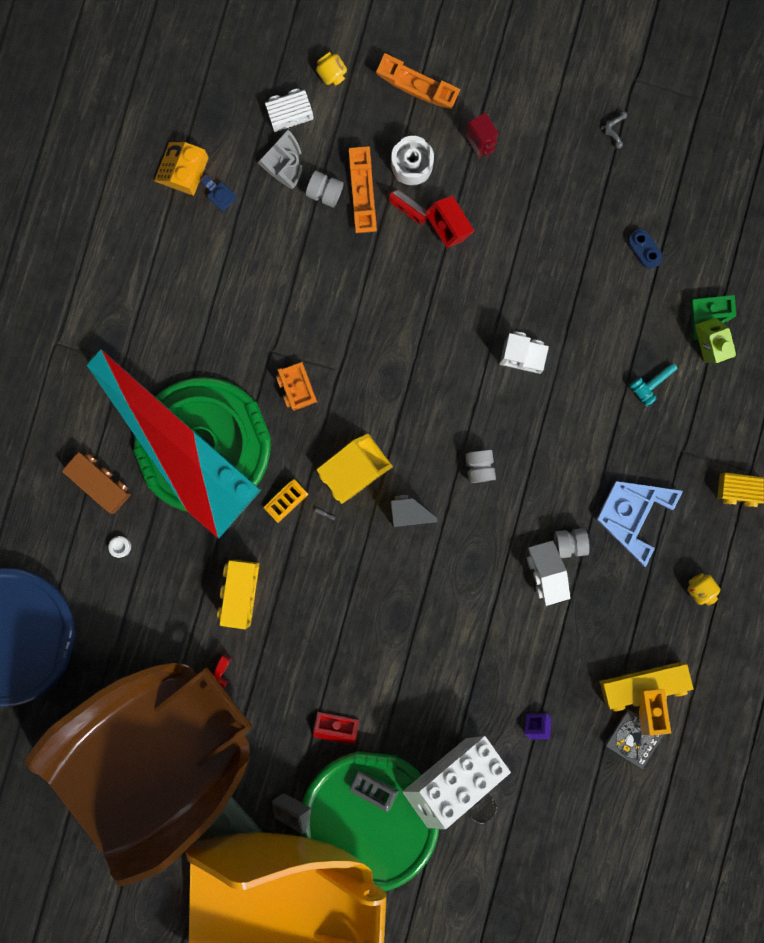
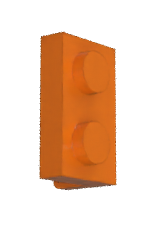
(297, 386)

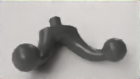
(622, 115)

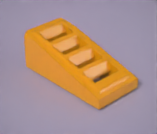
(303, 494)

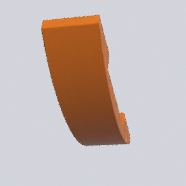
(416, 84)
(362, 189)

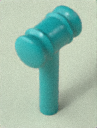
(644, 391)

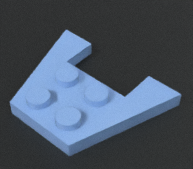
(627, 510)

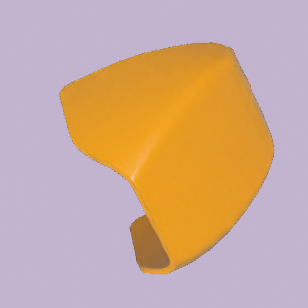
(281, 892)

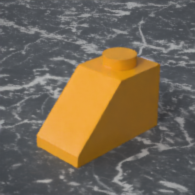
(654, 713)

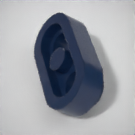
(645, 248)

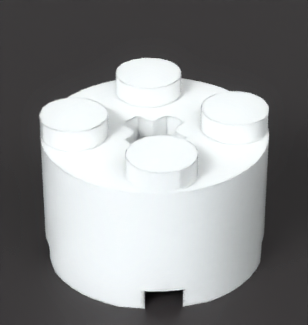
(412, 148)

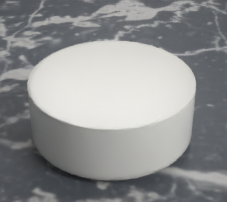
(119, 547)

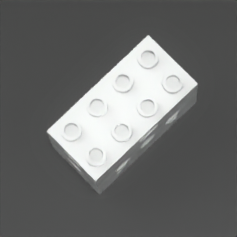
(456, 782)

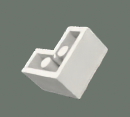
(523, 354)
(549, 573)

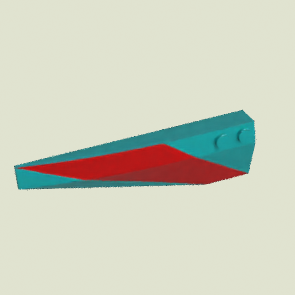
(193, 469)

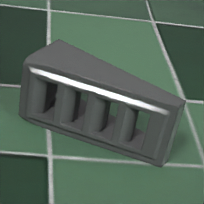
(393, 792)

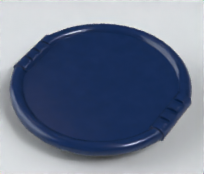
(34, 636)

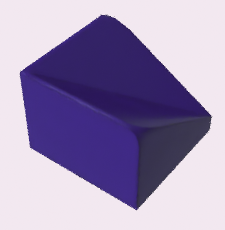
(537, 726)

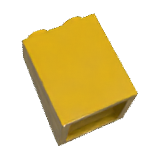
(354, 468)

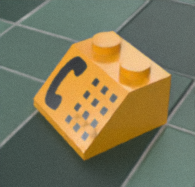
(182, 167)

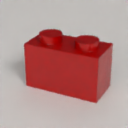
(449, 221)

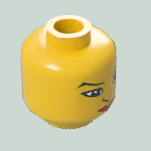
(703, 589)

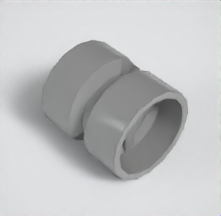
(324, 189)
(480, 466)
(574, 542)

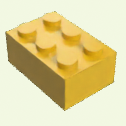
(238, 594)

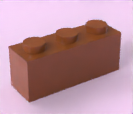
(97, 482)

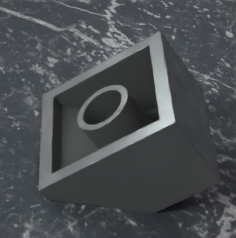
(409, 512)

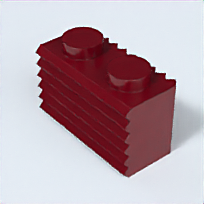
(482, 135)

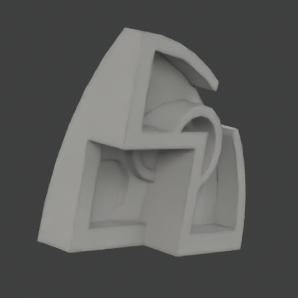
(283, 160)

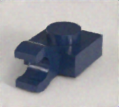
(220, 195)

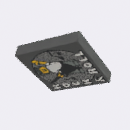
(630, 742)

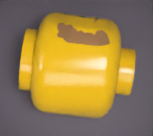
(331, 69)

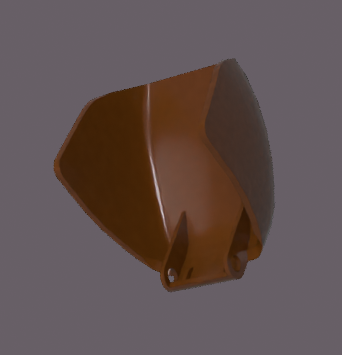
(146, 765)

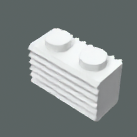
(289, 109)

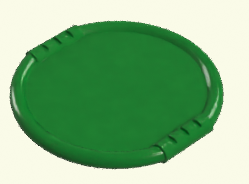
(223, 418)
(388, 843)

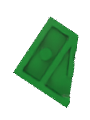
(703, 309)

